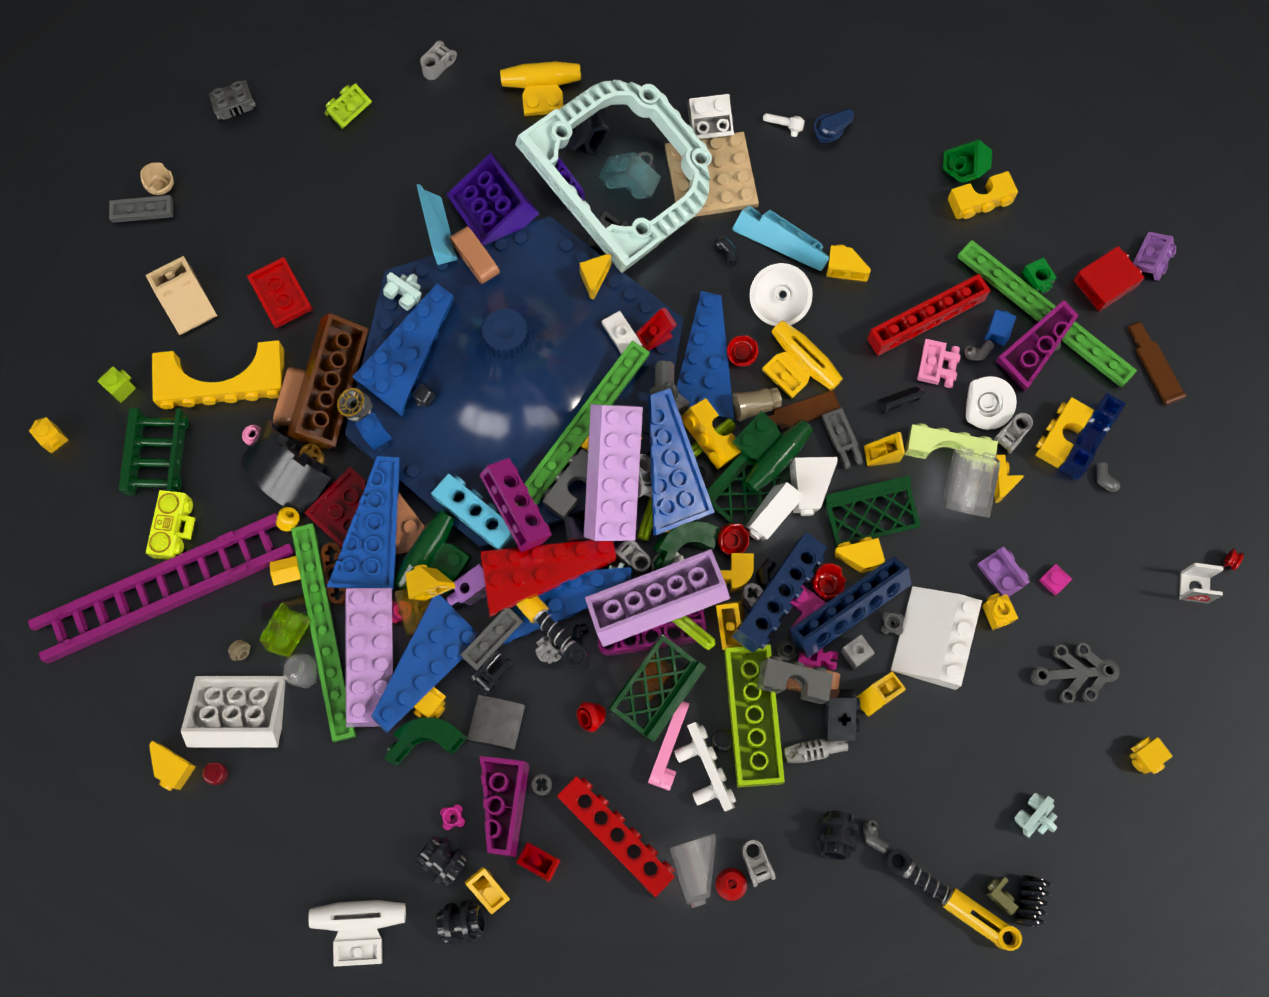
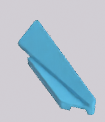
(437, 226)
(781, 236)

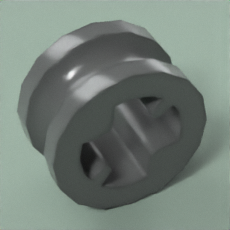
(549, 784)

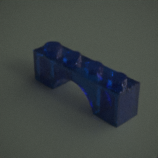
(1091, 436)

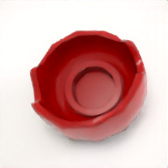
(742, 351)
(733, 539)
(828, 581)

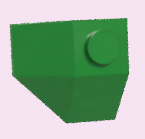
(968, 161)

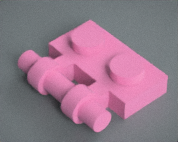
(932, 361)

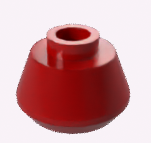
(591, 716)
(725, 889)

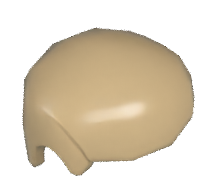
(156, 179)

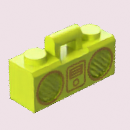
(167, 525)

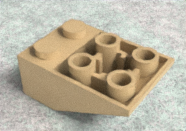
(181, 295)

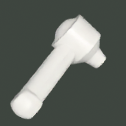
(794, 123)

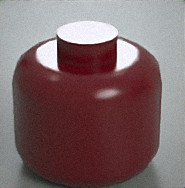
(215, 773)

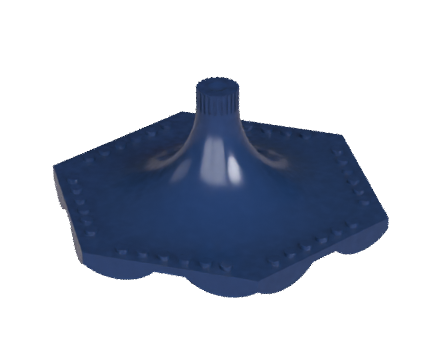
(510, 363)

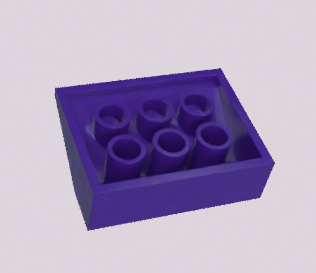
(492, 201)

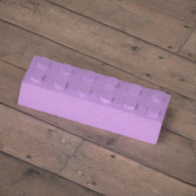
(613, 472)
(657, 598)
(367, 652)

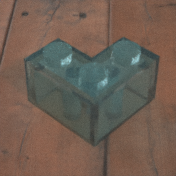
(630, 172)

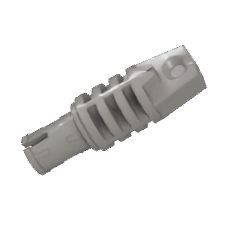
(813, 750)

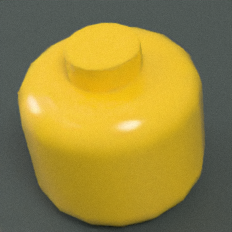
(287, 519)

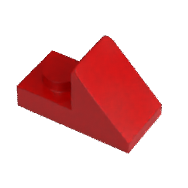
(656, 330)
(538, 861)

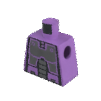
(470, 581)

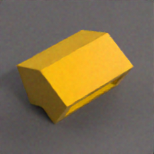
(284, 570)

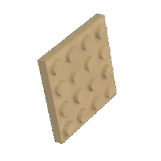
(729, 171)

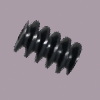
(1033, 901)

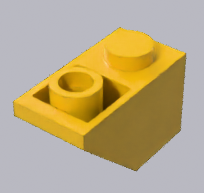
(861, 556)

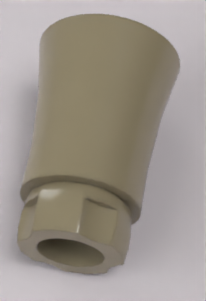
(753, 402)

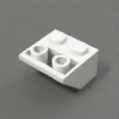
(711, 116)

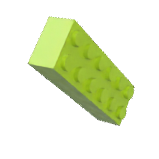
(753, 720)

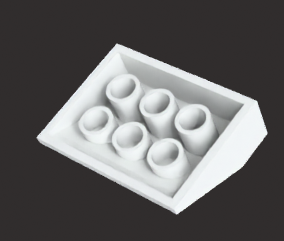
(936, 636)
(234, 711)

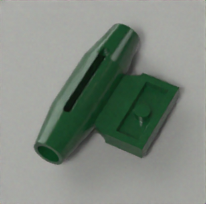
(770, 448)
(433, 551)

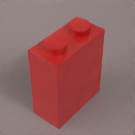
(1109, 278)

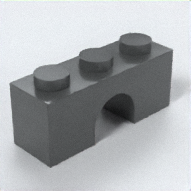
(558, 498)
(814, 682)

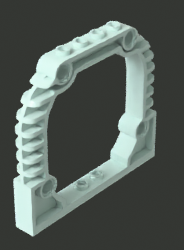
(623, 243)

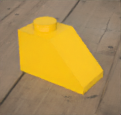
(846, 264)
(426, 583)
(729, 618)
(880, 693)
(169, 767)

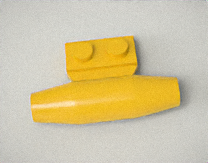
(541, 84)
(799, 362)

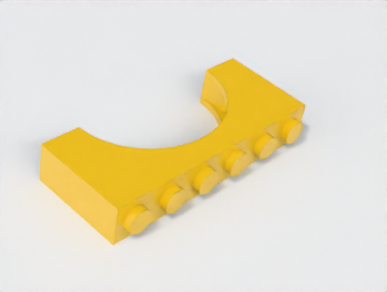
(261, 379)

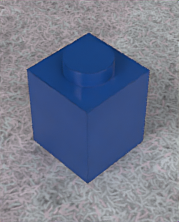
(1000, 327)
(373, 431)

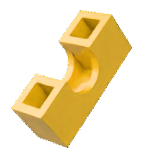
(967, 202)
(699, 423)
(1054, 446)

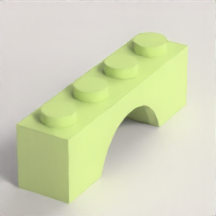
(924, 440)

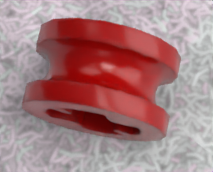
(1233, 559)

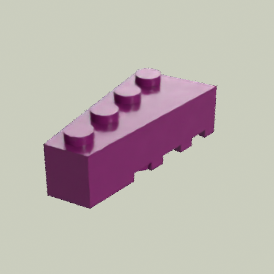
(1034, 348)
(504, 796)

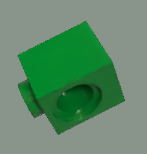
(1041, 269)

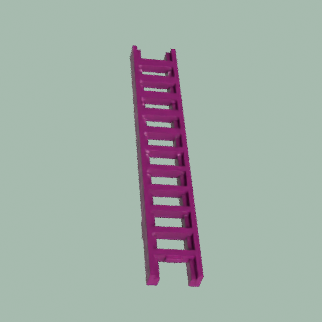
(169, 602)

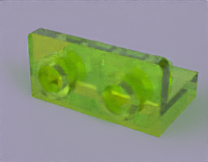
(284, 631)

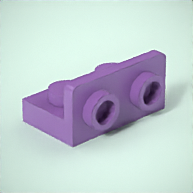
(1155, 254)
(1004, 572)

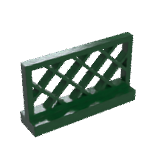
(724, 481)
(868, 492)
(673, 697)

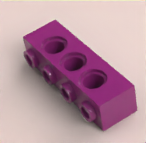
(495, 479)

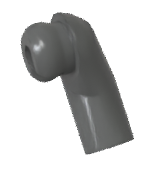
(979, 353)
(1105, 480)
(871, 836)

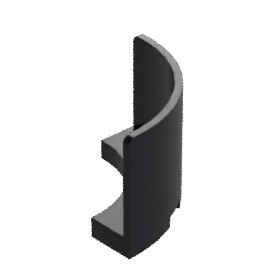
(282, 471)

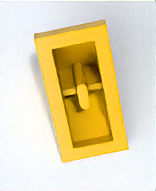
(594, 272)
(885, 451)

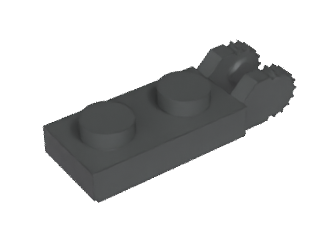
(841, 436)

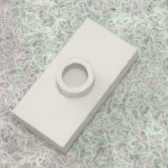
(620, 331)

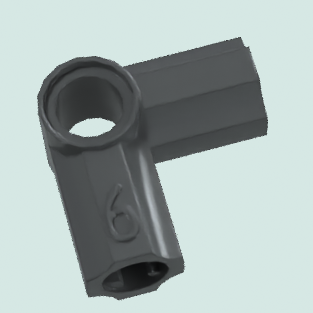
(664, 380)

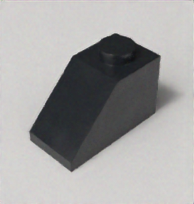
(575, 529)

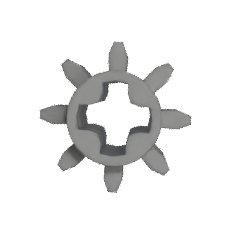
(547, 650)

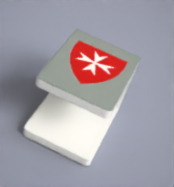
(1200, 573)

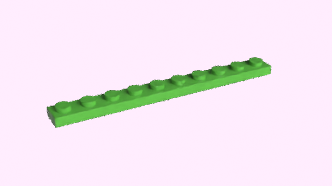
(1038, 307)
(578, 429)
(322, 630)

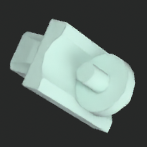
(404, 286)
(1030, 823)

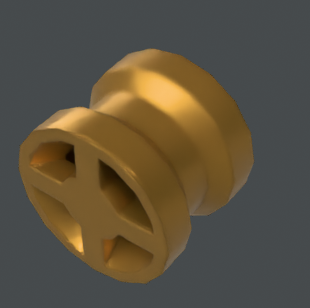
(313, 451)

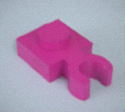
(819, 659)

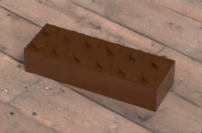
(326, 377)

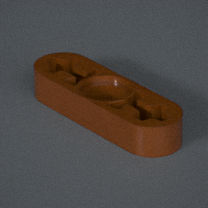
(327, 568)

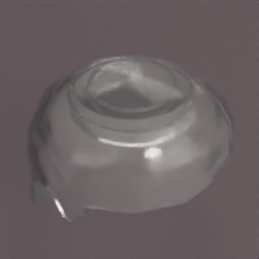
(301, 670)

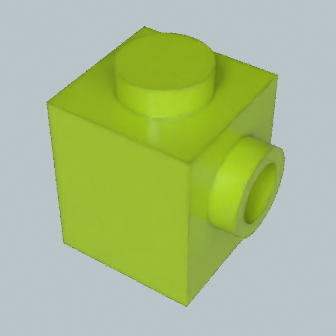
(117, 383)

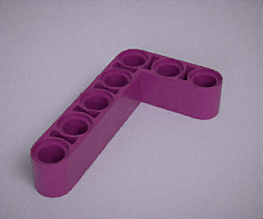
(642, 644)

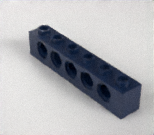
(850, 607)
(747, 632)

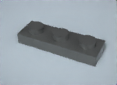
(140, 208)
(491, 638)

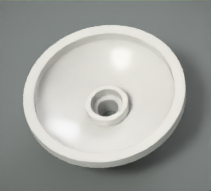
(766, 294)

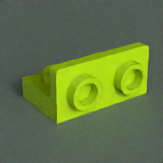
(348, 105)

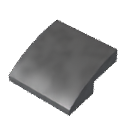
(496, 722)

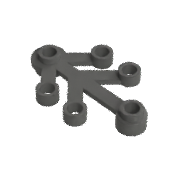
(1078, 672)

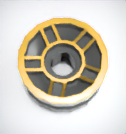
(351, 398)

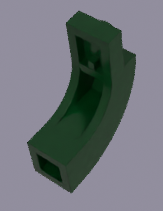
(694, 533)
(424, 730)

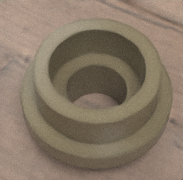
(239, 650)

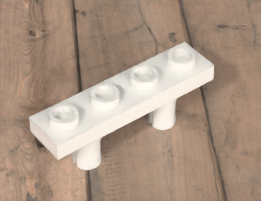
(717, 776)

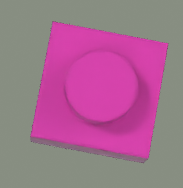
(1055, 579)

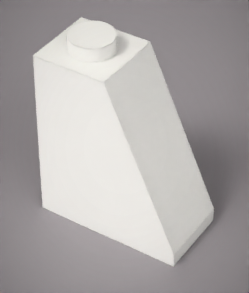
(811, 478)
(773, 511)

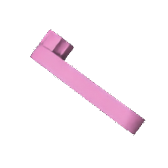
(660, 775)

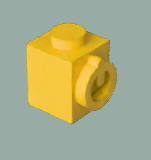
(48, 434)
(999, 611)
(430, 705)
(1149, 755)

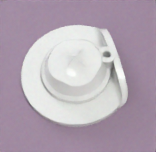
(990, 402)

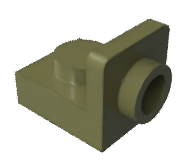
(1001, 899)

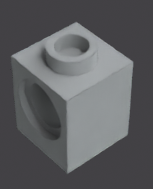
(857, 652)

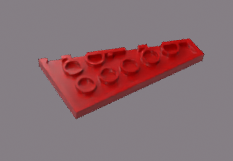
(519, 575)

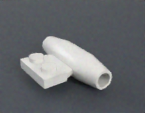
(357, 927)

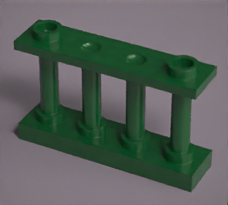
(134, 442)

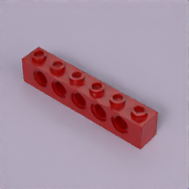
(928, 314)
(570, 797)

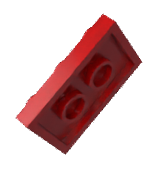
(279, 292)

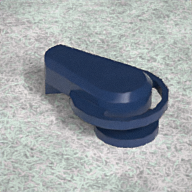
(832, 125)

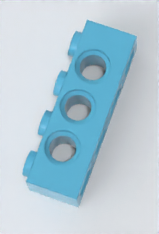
(445, 495)

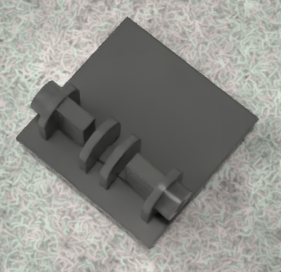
(229, 97)

